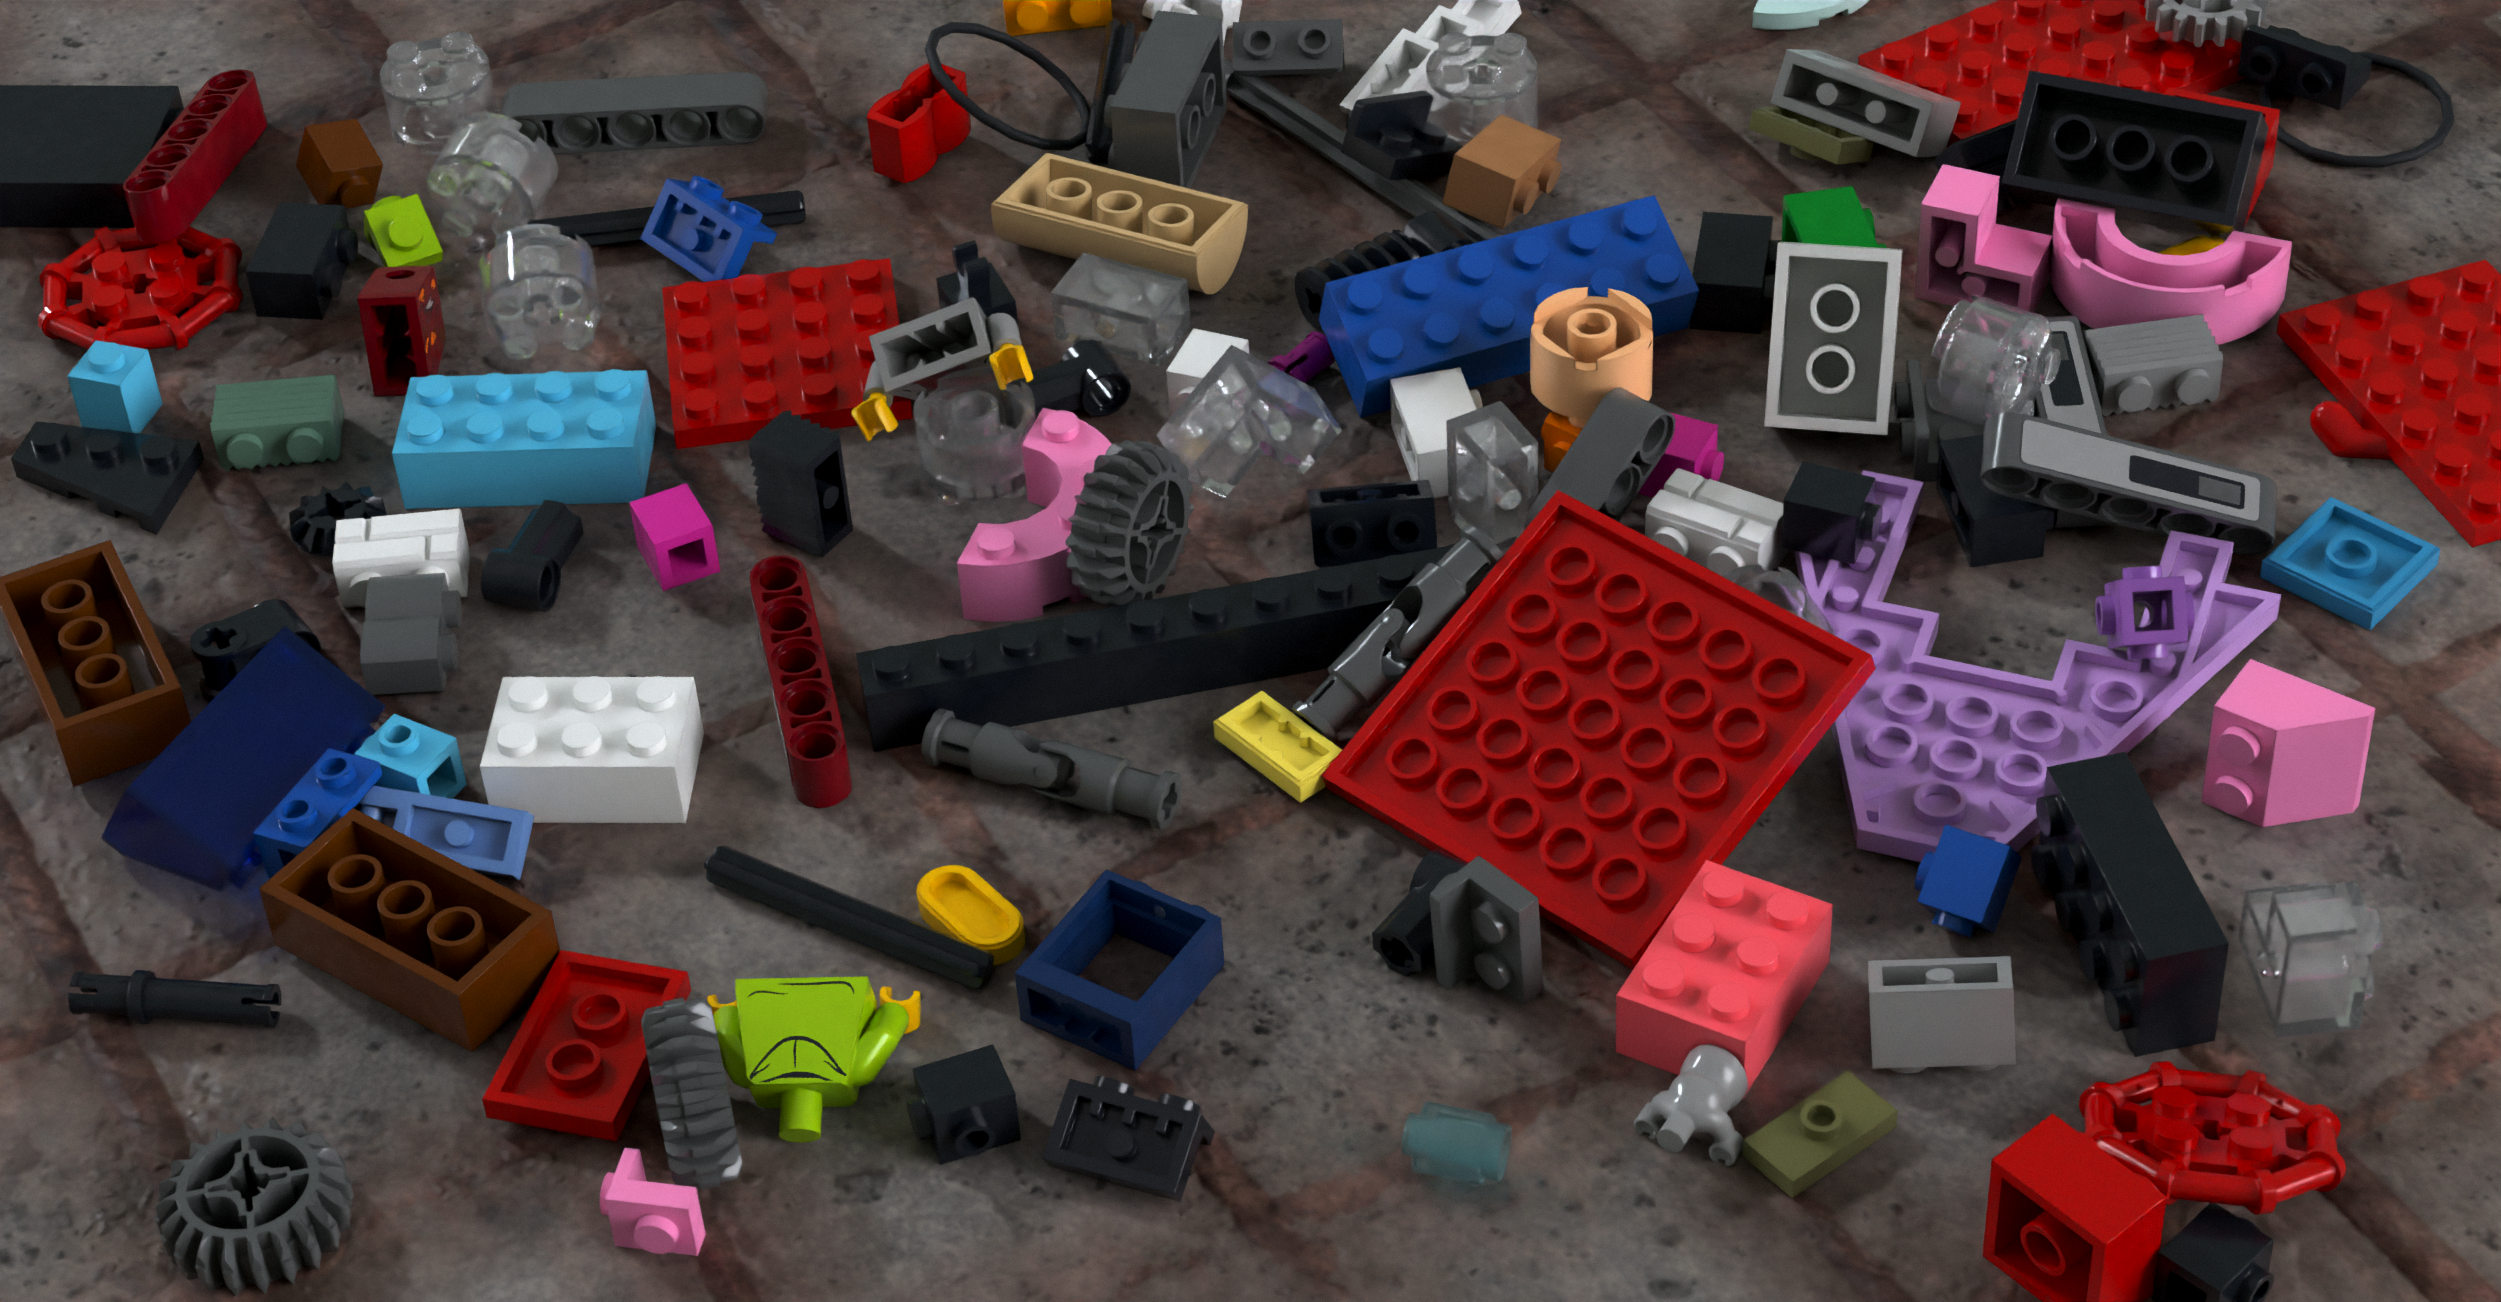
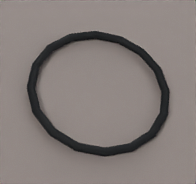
(989, 120)
(2376, 161)

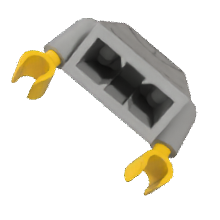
(931, 346)

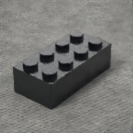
(2136, 152)
(2130, 904)

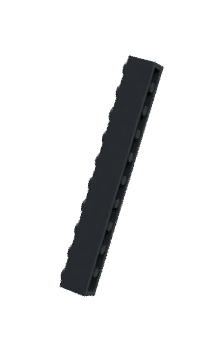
(1131, 650)

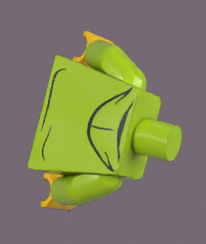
(809, 1043)

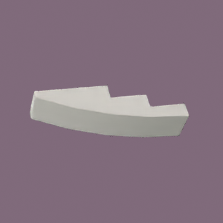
(1404, 61)

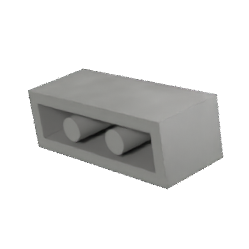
(1865, 102)

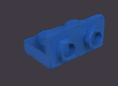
(704, 229)
(313, 806)

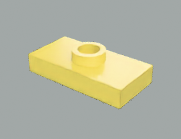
(1277, 744)

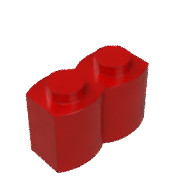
(917, 125)

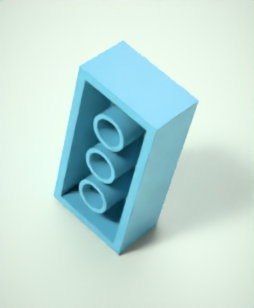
(525, 439)

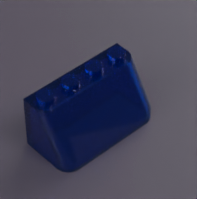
(237, 762)

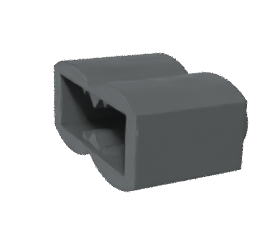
(409, 633)

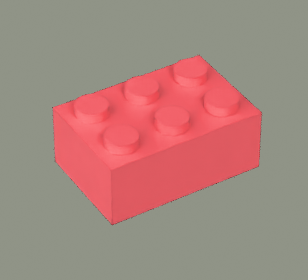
(1724, 972)

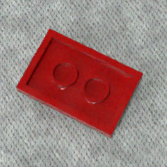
(582, 1046)

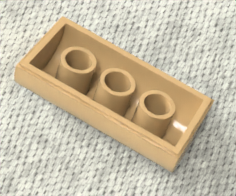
(1123, 217)

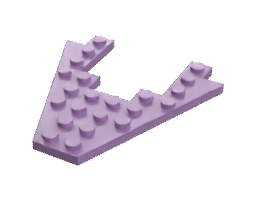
(1974, 742)

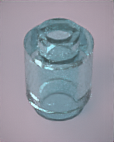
(1457, 1143)

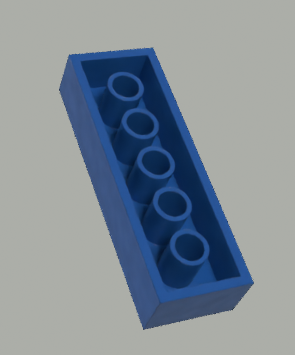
(1480, 299)

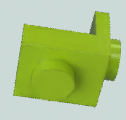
(402, 232)

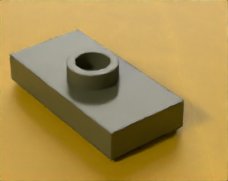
(1810, 137)
(1820, 1133)

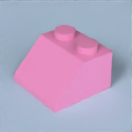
(2285, 749)

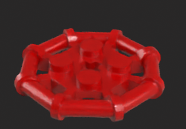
(117, 276)
(2215, 1136)

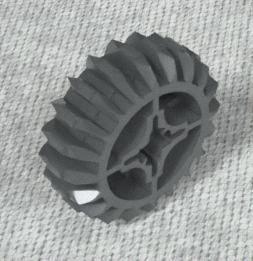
(1129, 523)
(691, 1093)
(254, 1206)

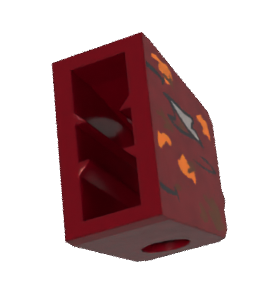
(399, 311)

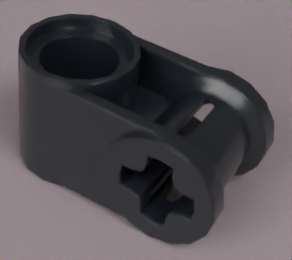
(240, 640)

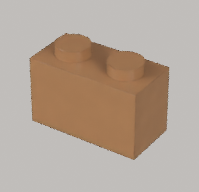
(1503, 171)

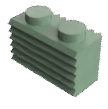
(277, 422)

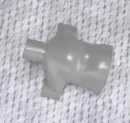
(1698, 1102)

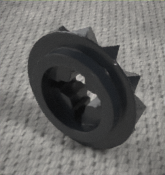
(312, 523)

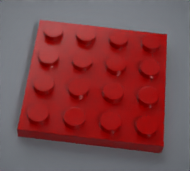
(775, 346)

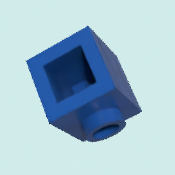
(1966, 881)

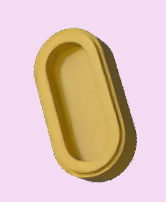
(971, 910)

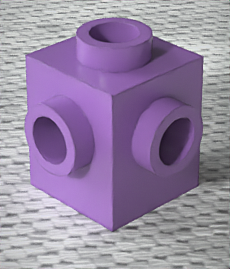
(2168, 607)

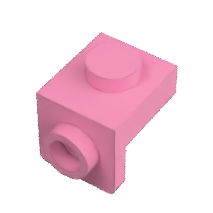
(650, 1214)

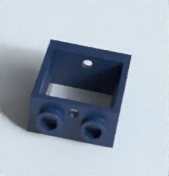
(1101, 1019)

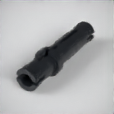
(150, 997)

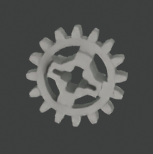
(2205, 18)

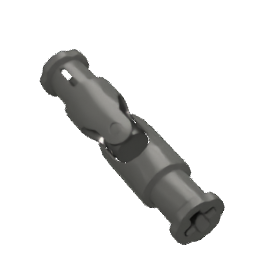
(1430, 602)
(1014, 757)

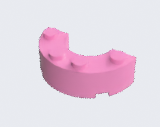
(2118, 283)
(1022, 564)

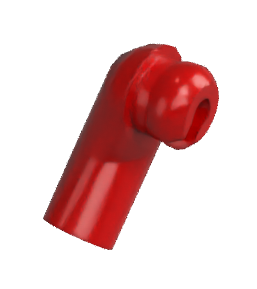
(2344, 435)

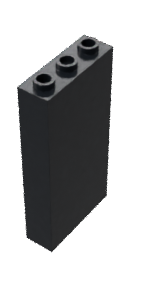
(74, 149)

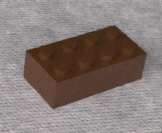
(92, 662)
(411, 928)

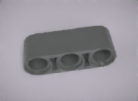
(1611, 455)

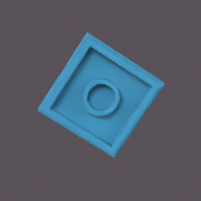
(2350, 563)

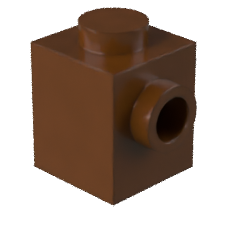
(339, 164)

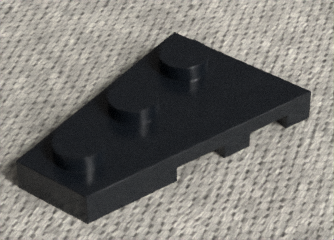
(114, 468)

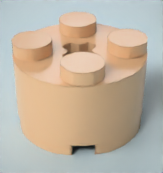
(1587, 349)

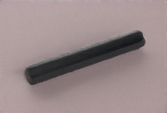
(1116, 51)

